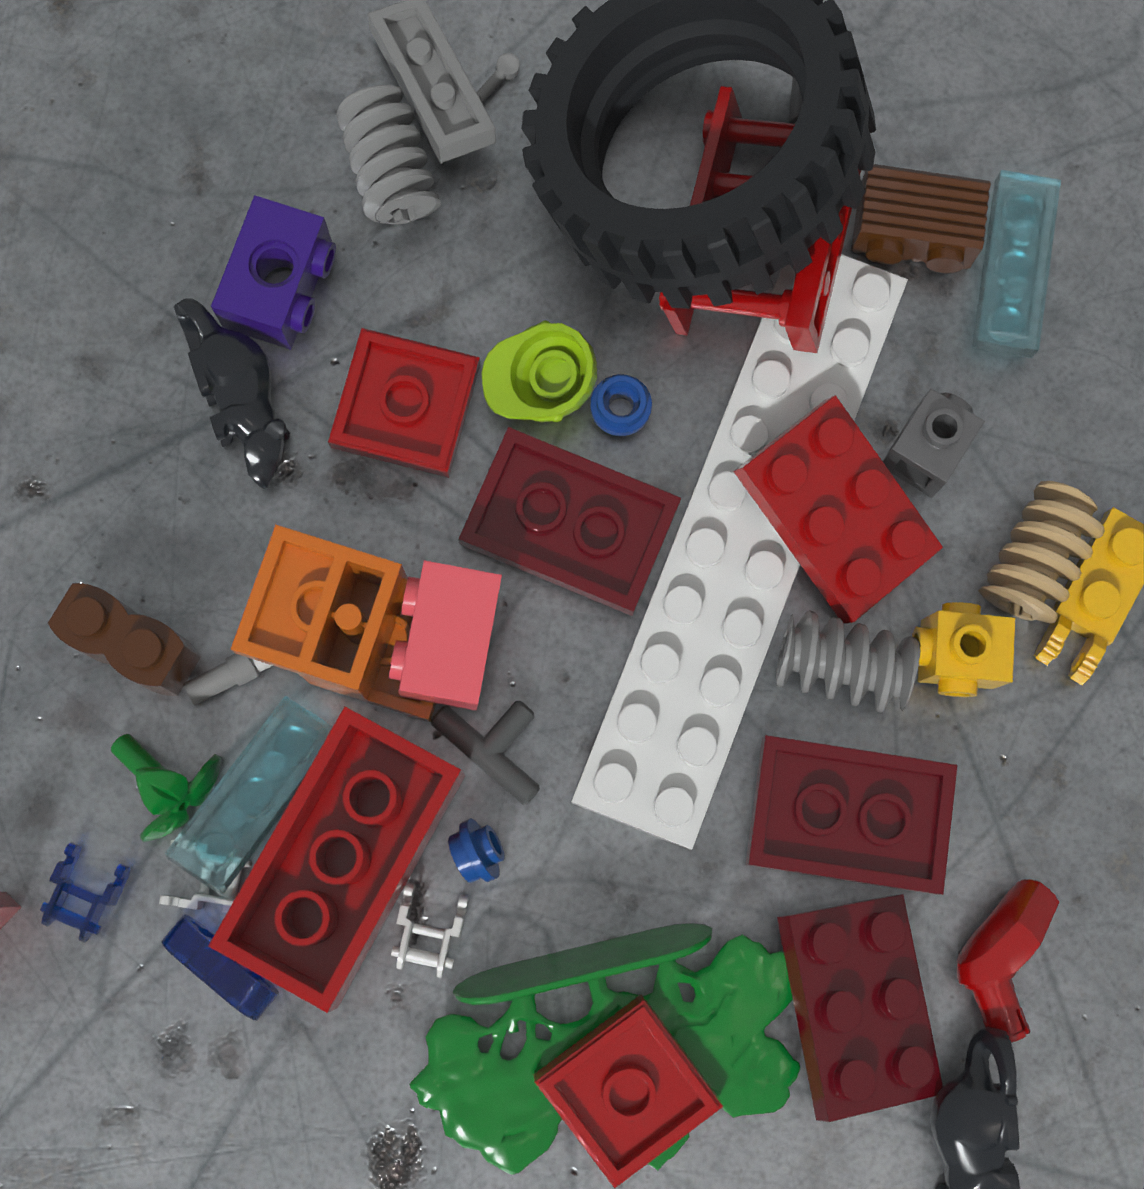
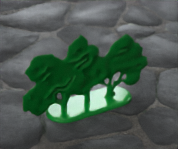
(505, 1115)

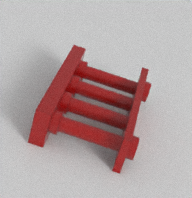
(797, 309)

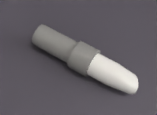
(234, 671)

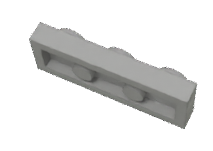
(432, 79)

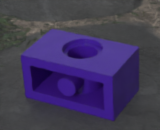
(272, 239)

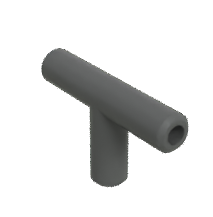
(489, 750)

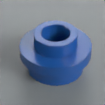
(626, 388)
(476, 851)

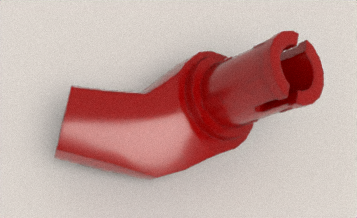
(1001, 949)

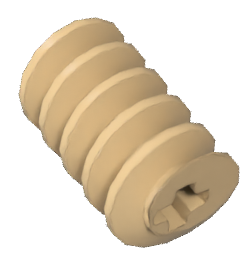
(1042, 551)

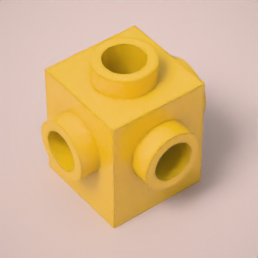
(965, 650)

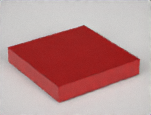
(404, 402)
(627, 1091)

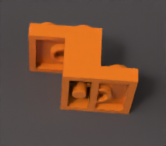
(329, 618)

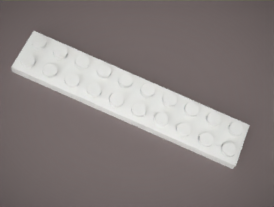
(725, 577)

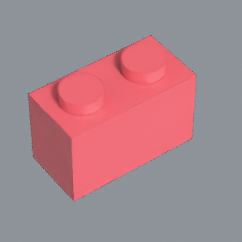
(447, 635)

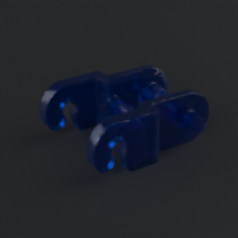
(60, 876)

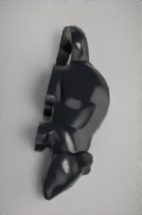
(238, 379)
(979, 1118)

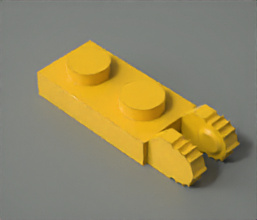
(1100, 596)

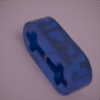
(230, 980)

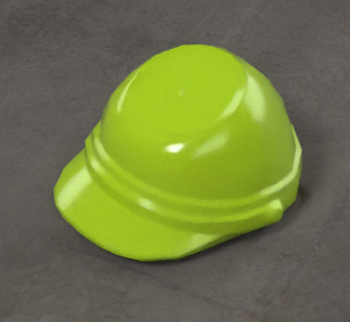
(539, 373)

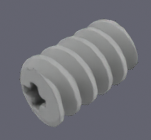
(386, 155)
(848, 660)

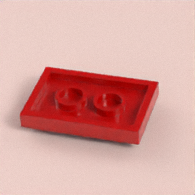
(838, 509)

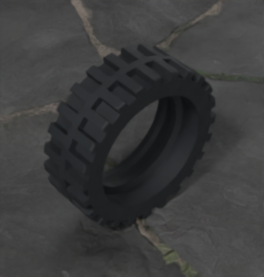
(745, 232)

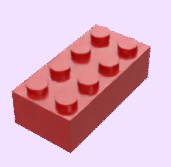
(337, 860)

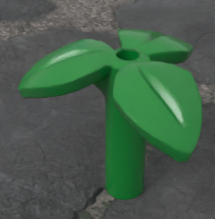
(165, 790)

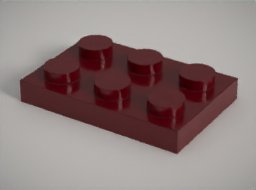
(569, 521)
(852, 815)
(860, 1007)

